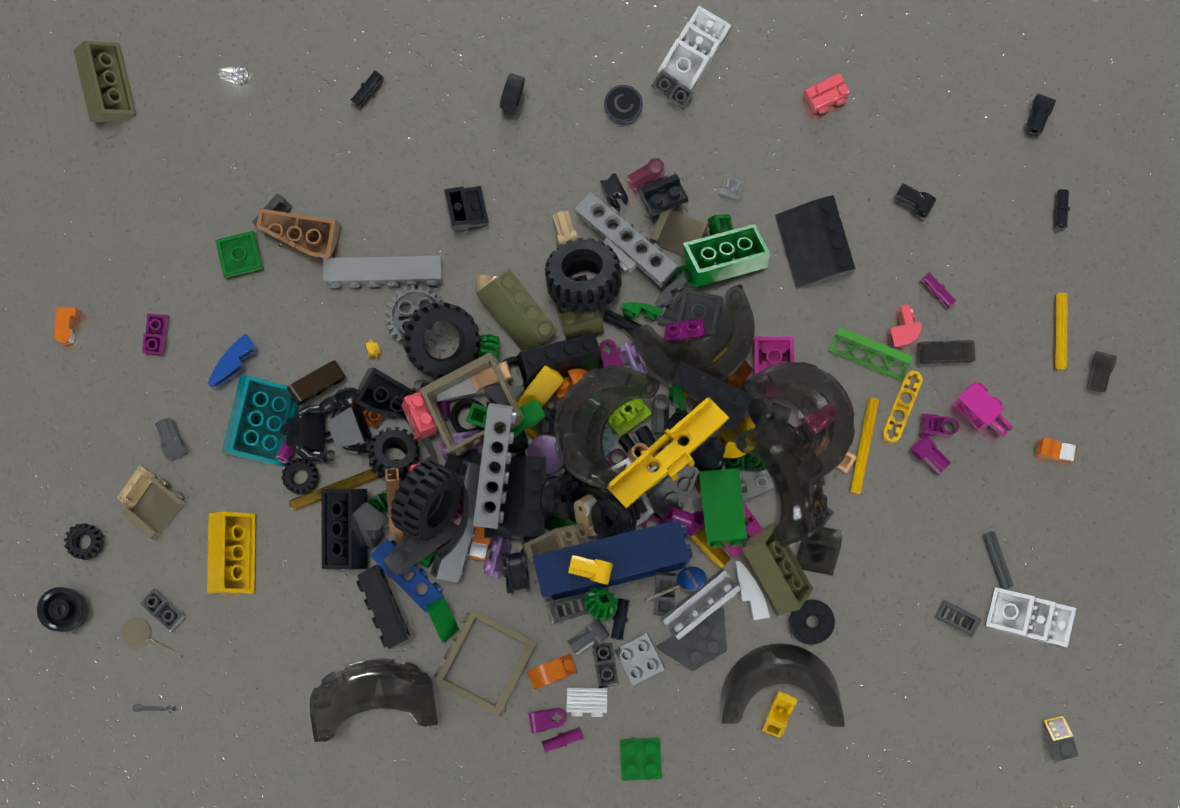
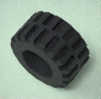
(393, 439)

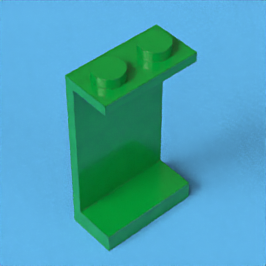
(722, 508)

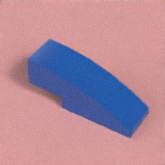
(231, 361)

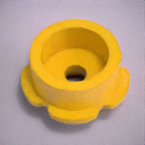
(372, 349)

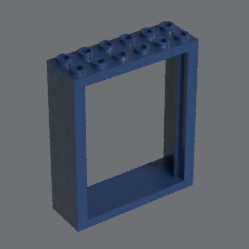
(633, 557)

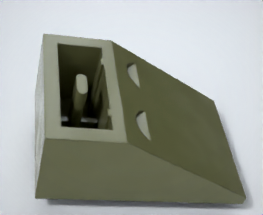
(579, 324)

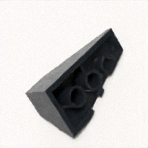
(382, 394)

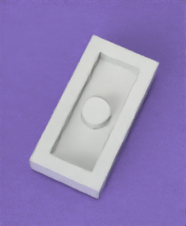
(625, 262)

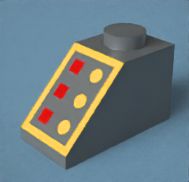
(1060, 739)

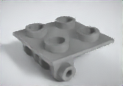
(639, 659)

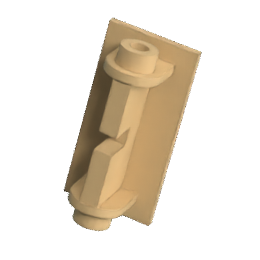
(136, 486)

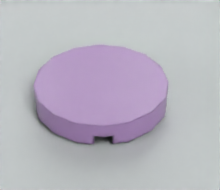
(545, 446)

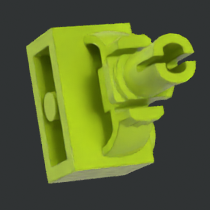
(629, 417)

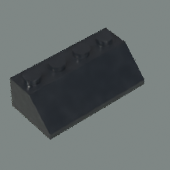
(561, 356)
(341, 537)
(384, 607)

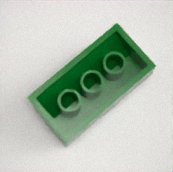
(725, 255)

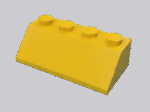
(231, 553)

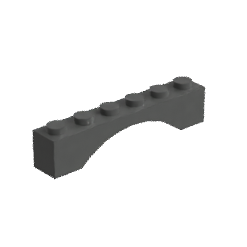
(450, 560)

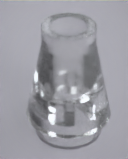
(237, 75)

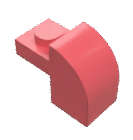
(906, 334)

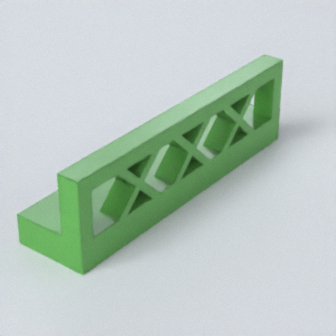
(873, 347)

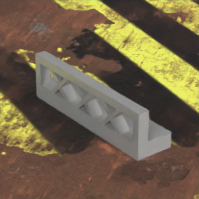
(700, 604)

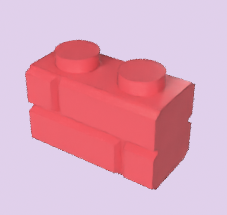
(826, 94)
(419, 416)

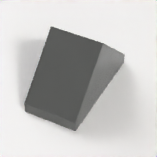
(497, 395)

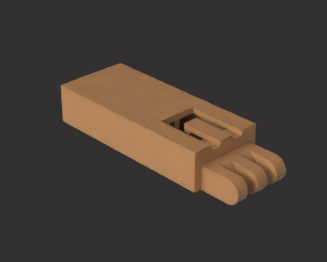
(392, 485)

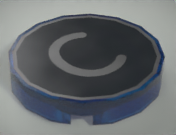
(623, 104)

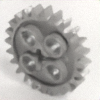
(413, 298)

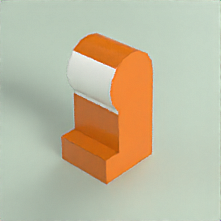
(65, 324)
(1056, 450)
(479, 545)

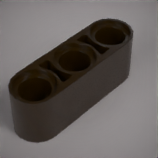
(316, 382)

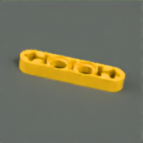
(901, 406)

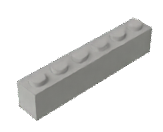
(382, 270)

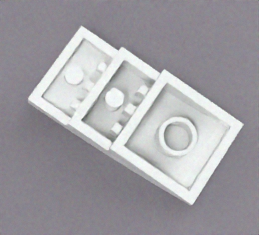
(695, 47)
(1031, 617)

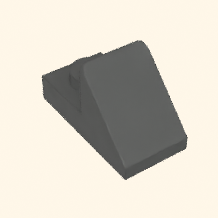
(370, 523)

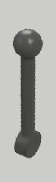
(137, 708)

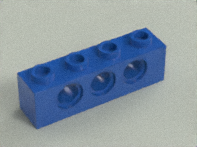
(409, 586)

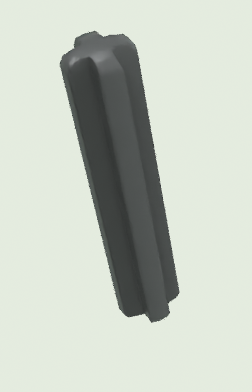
(998, 560)

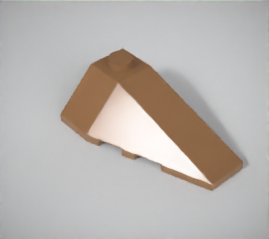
(306, 233)

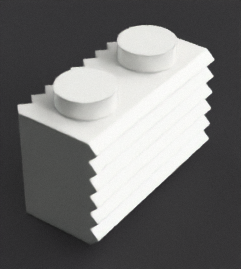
(587, 701)

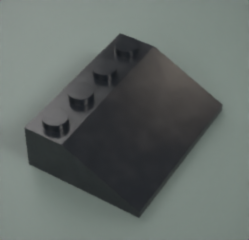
(815, 242)
(521, 508)

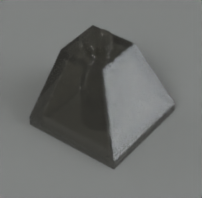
(820, 551)

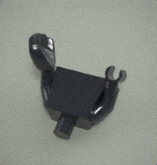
(348, 424)
(306, 431)
(708, 454)

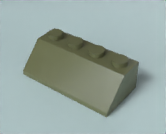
(103, 81)
(517, 311)
(777, 570)

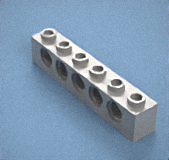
(660, 274)
(483, 516)

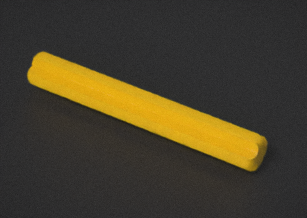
(1061, 331)

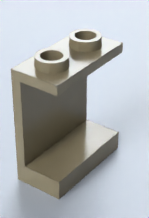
(675, 229)
(155, 508)
(556, 539)

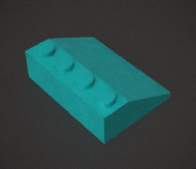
(256, 420)

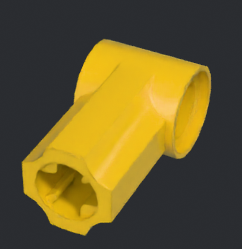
(596, 570)

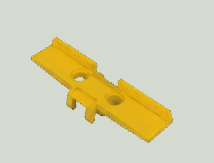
(696, 426)

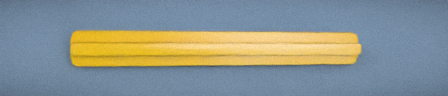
(864, 445)

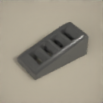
(551, 611)
(940, 616)

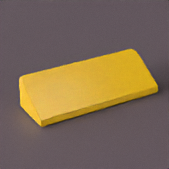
(541, 387)
(718, 556)

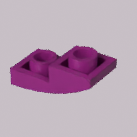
(155, 334)

